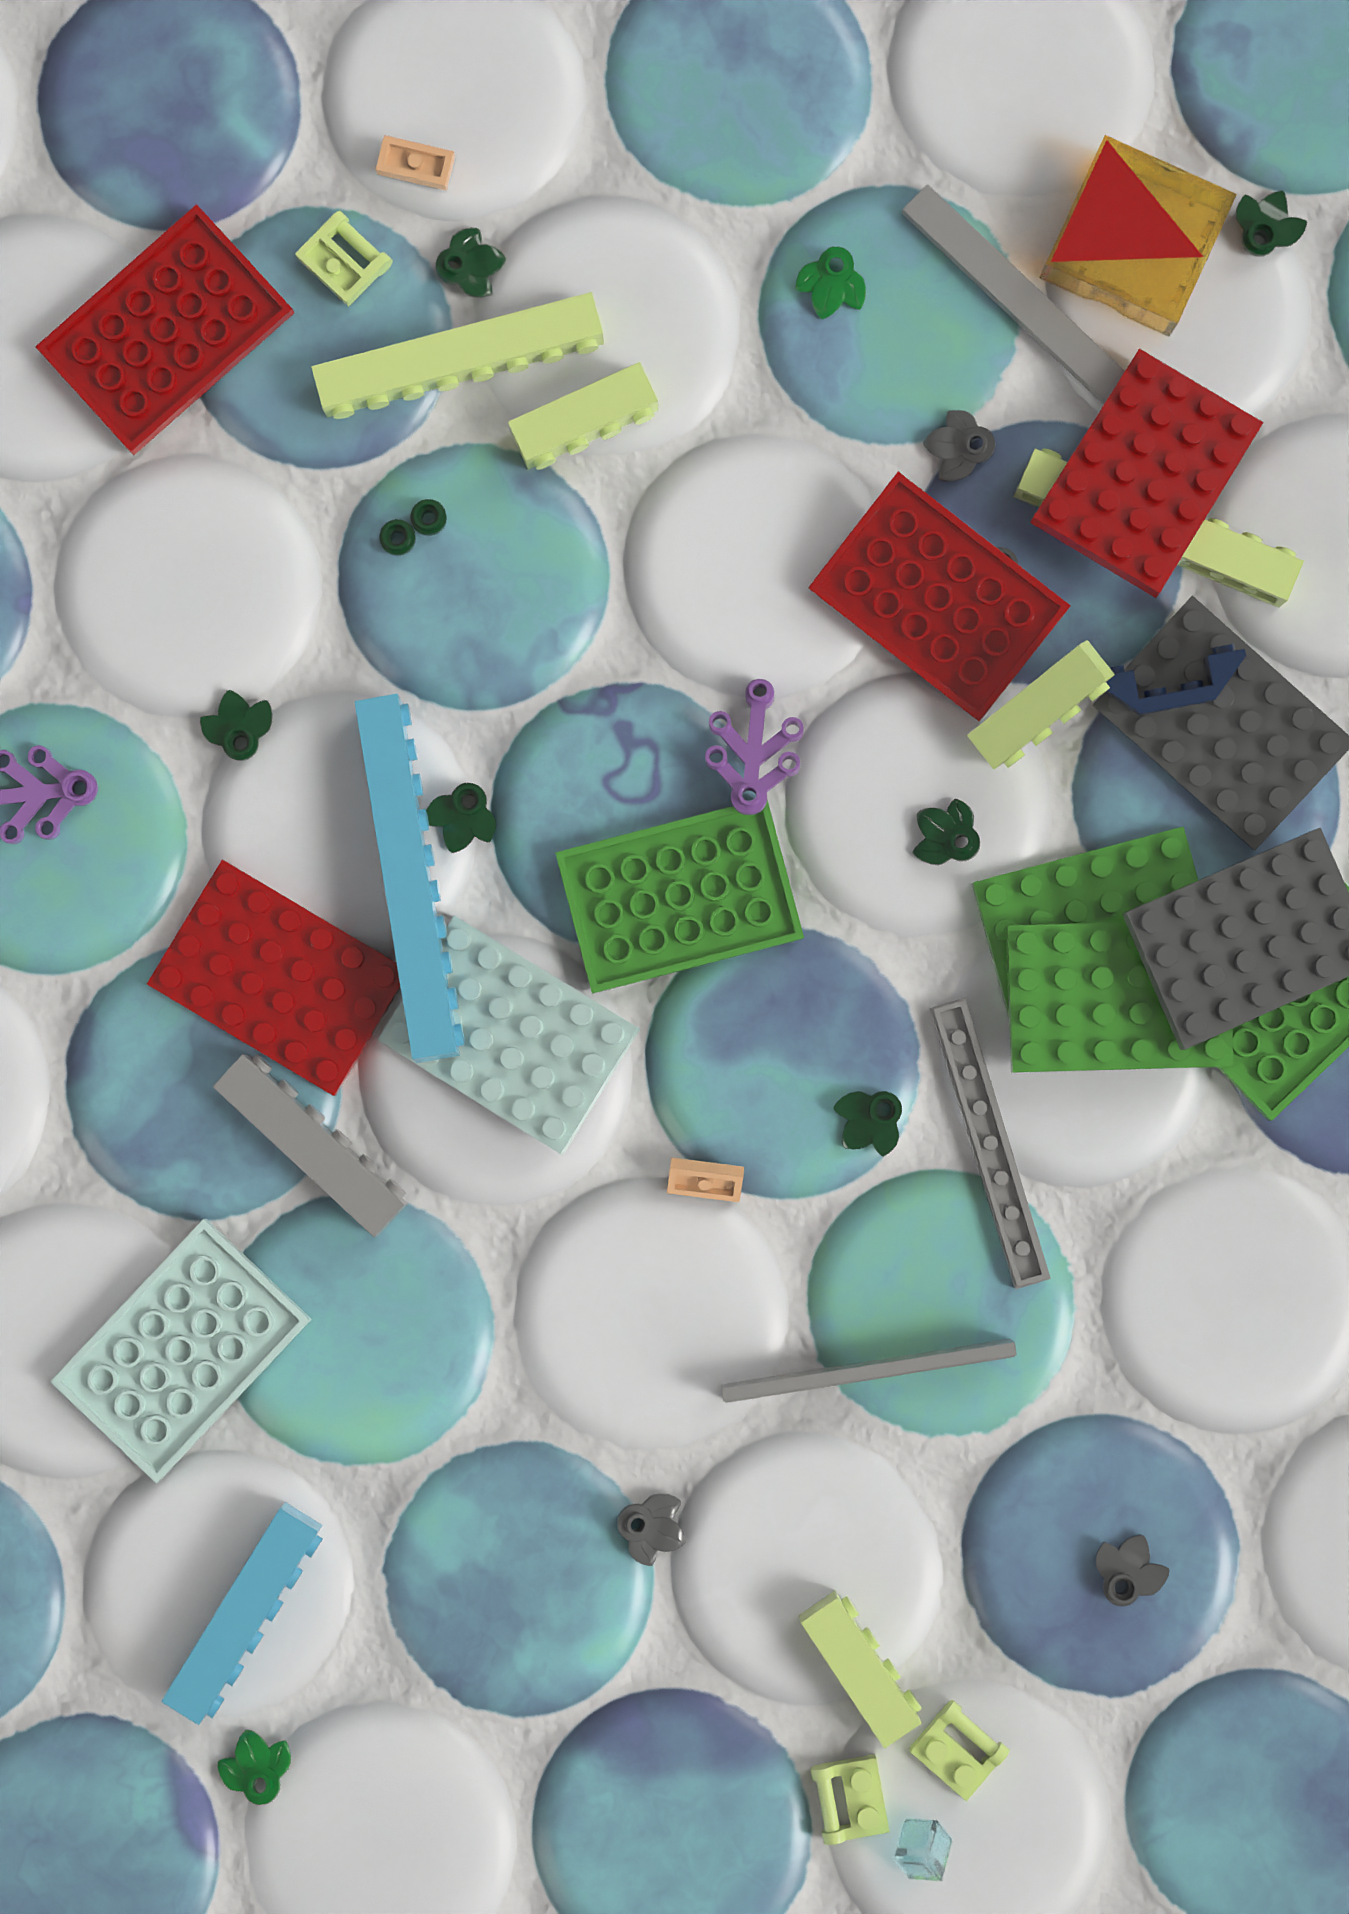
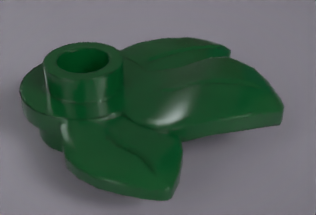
(1270, 221)
(475, 260)
(235, 721)
(462, 823)
(942, 831)
(865, 1124)

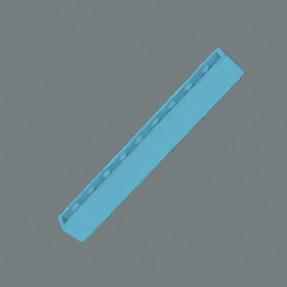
(407, 878)

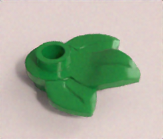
(829, 287)
(255, 1761)

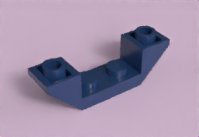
(1219, 671)

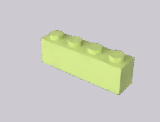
(584, 416)
(1040, 705)
(860, 1669)

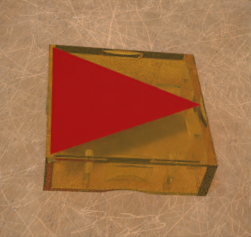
(1138, 235)

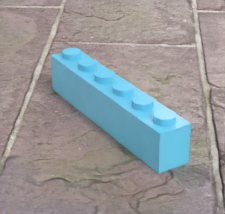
(242, 1613)

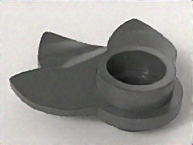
(954, 445)
(657, 1528)
(1131, 1565)

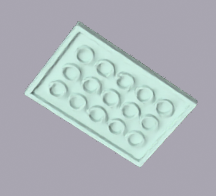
(530, 1040)
(180, 1350)

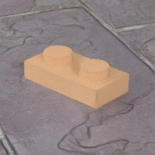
(415, 162)
(705, 1179)

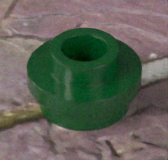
(428, 506)
(393, 527)

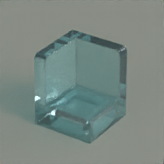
(923, 1849)

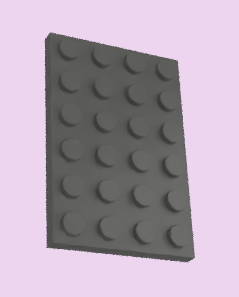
(1247, 750)
(1245, 938)

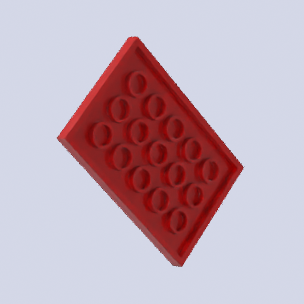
(165, 329)
(1147, 473)
(939, 596)
(277, 977)

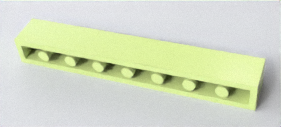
(458, 356)
(1214, 552)

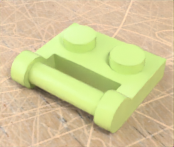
(335, 266)
(950, 1759)
(862, 1796)

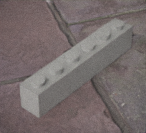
(310, 1144)

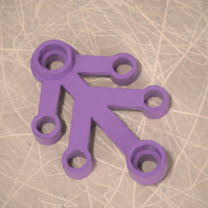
(753, 753)
(36, 793)

